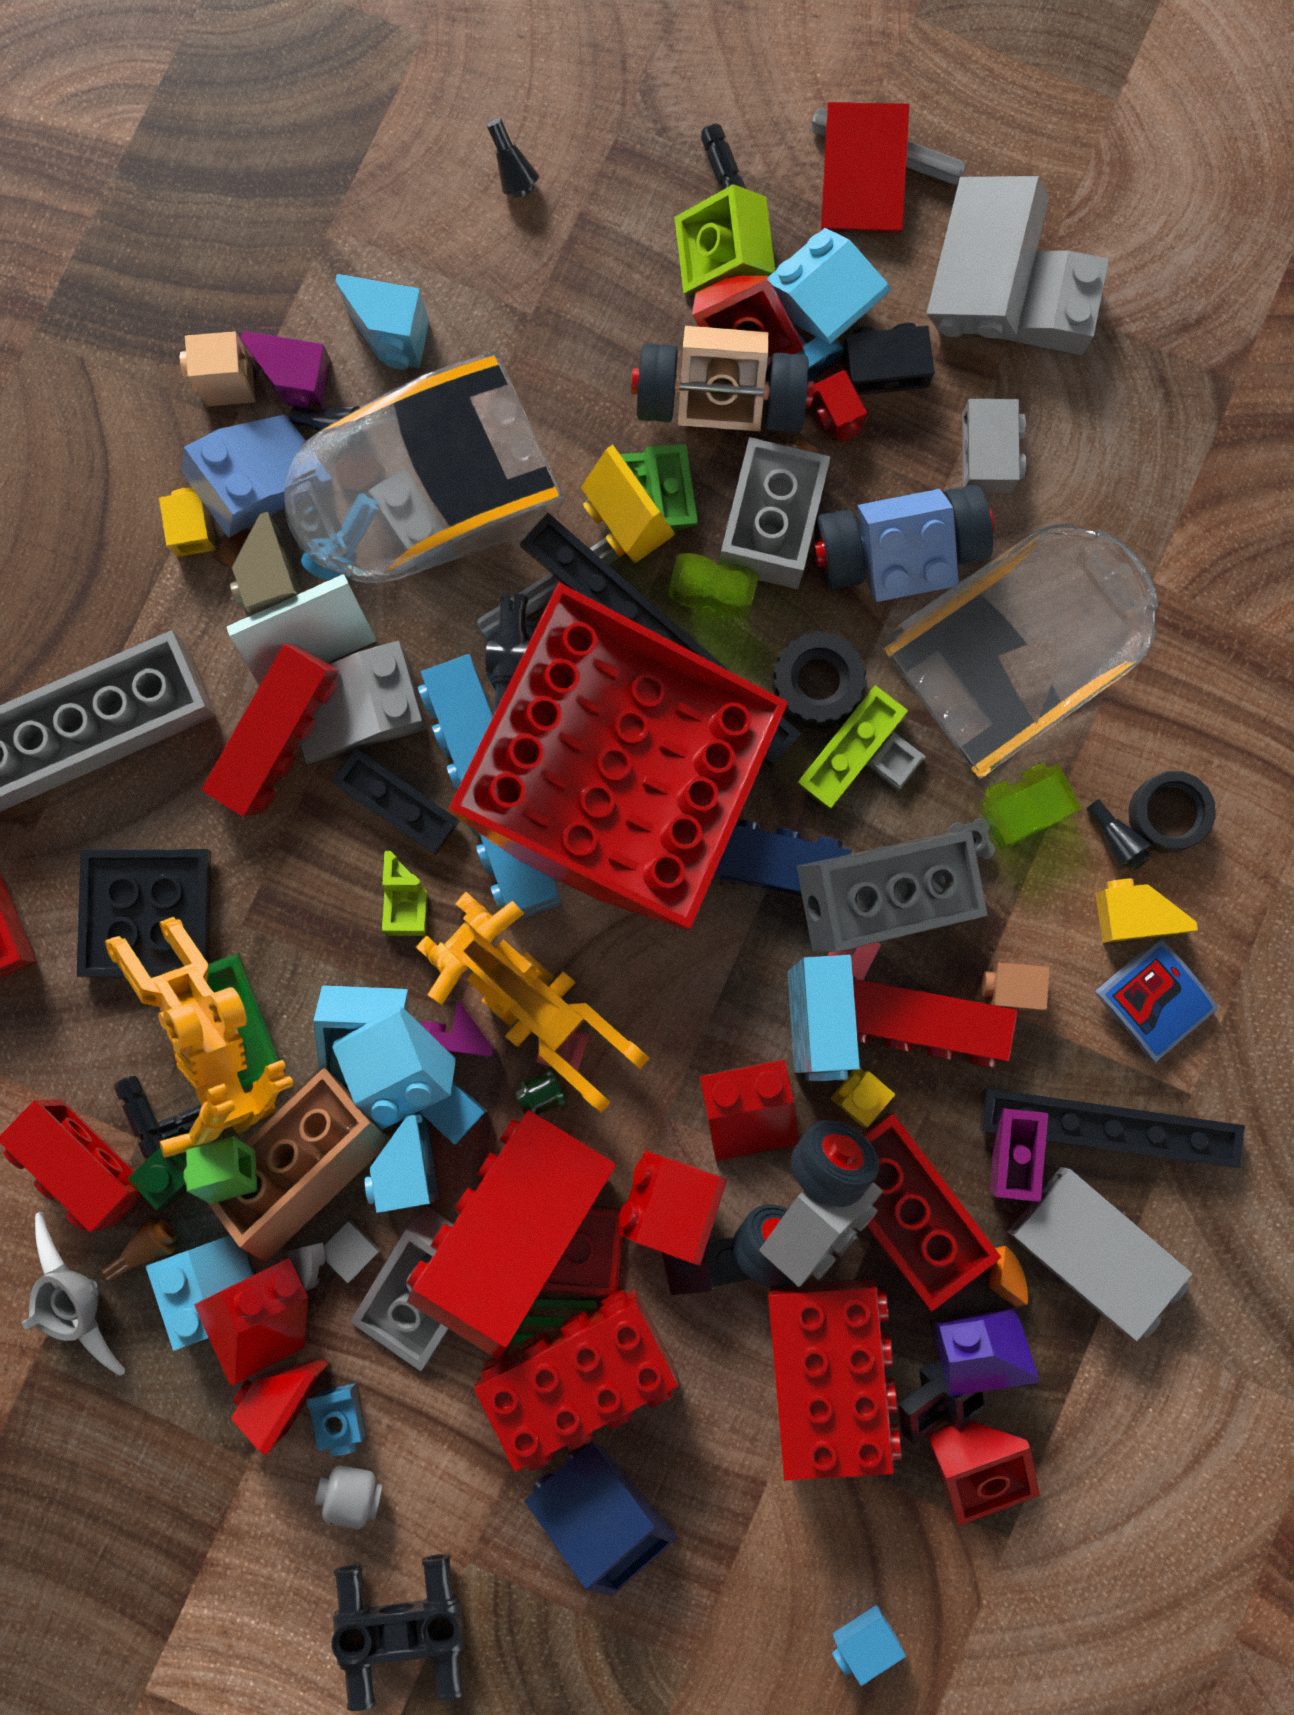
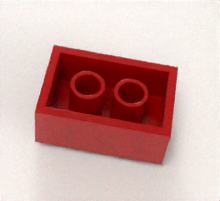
(71, 1164)

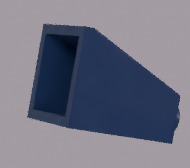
(599, 1519)

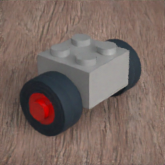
(837, 1177)

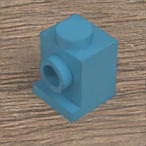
(340, 1403)

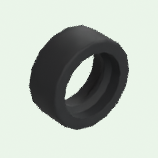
(1200, 796)

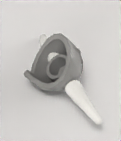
(66, 1302)

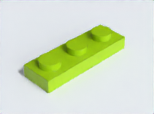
(852, 747)

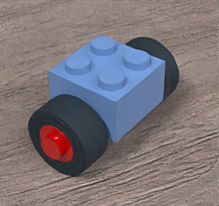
(905, 542)

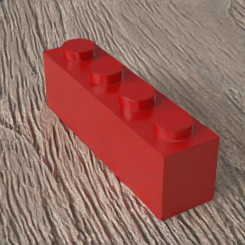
(271, 730)
(933, 1022)

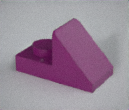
(466, 1034)

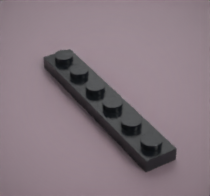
(1123, 1128)

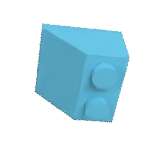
(828, 285)
(388, 318)
(345, 1010)
(394, 1067)
(404, 1169)
(192, 1278)

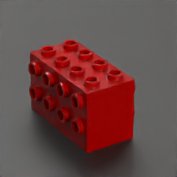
(833, 1379)
(576, 1380)

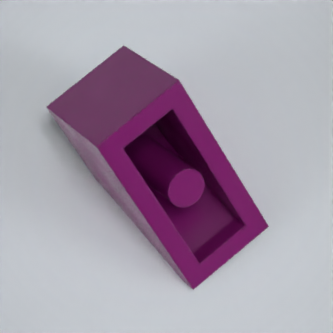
(292, 366)
(1019, 1155)

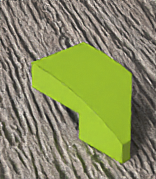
(403, 900)

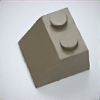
(264, 569)

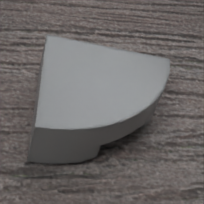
(307, 1262)

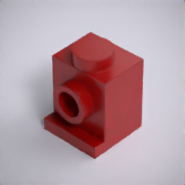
(838, 407)

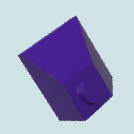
(983, 1351)

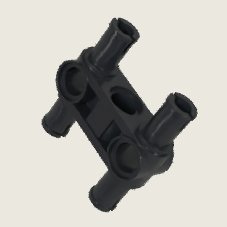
(508, 643)
(398, 1632)

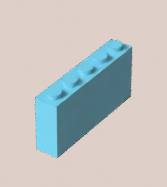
(823, 1017)

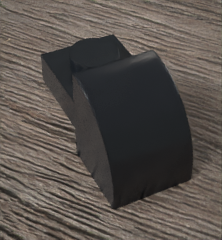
(932, 1405)

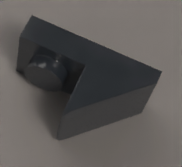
(716, 1269)

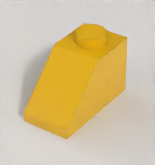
(1138, 913)

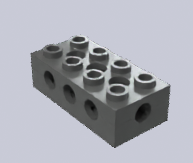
(891, 891)

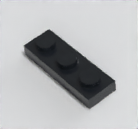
(395, 801)

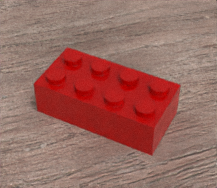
(922, 1220)

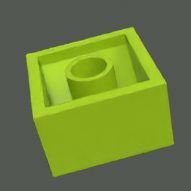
(724, 239)

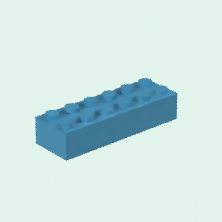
(463, 712)

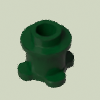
(541, 1093)

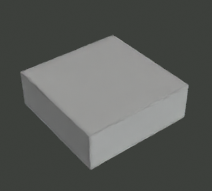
(895, 761)
(349, 1251)

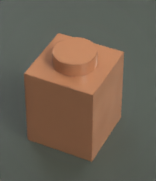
(1016, 986)

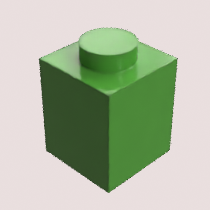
(221, 1170)

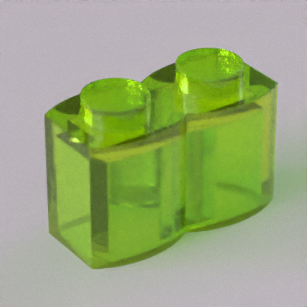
(702, 583)
(1028, 805)

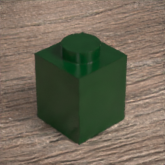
(161, 1179)

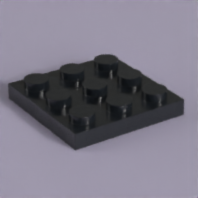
(130, 895)

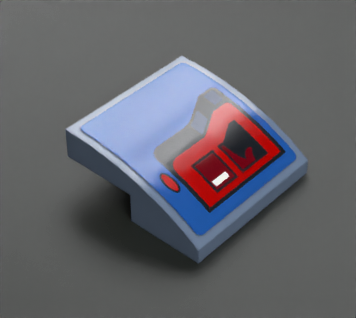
(1156, 999)

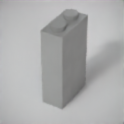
(988, 256)
(1101, 1254)

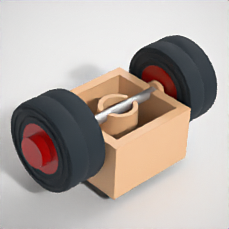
(722, 382)

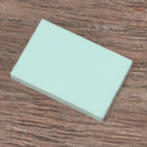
(319, 620)

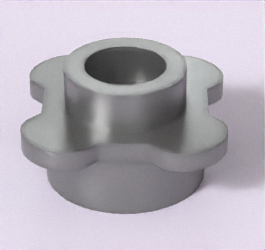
(980, 832)

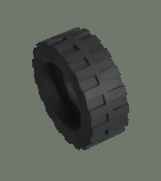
(826, 648)

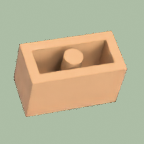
(219, 368)

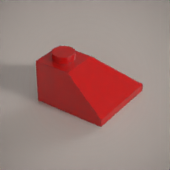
(748, 305)
(274, 1402)
(982, 1469)

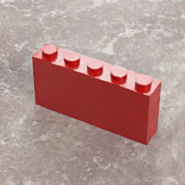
(509, 1233)

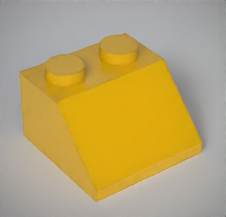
(625, 507)

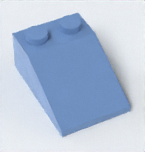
(242, 470)

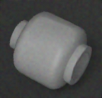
(348, 1497)

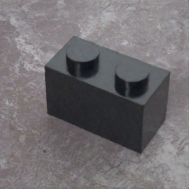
(889, 359)

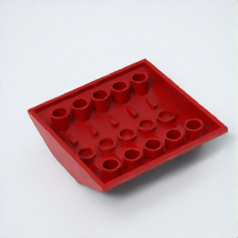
(618, 761)

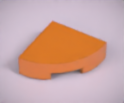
(1008, 1278)

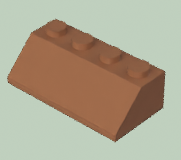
(301, 1164)

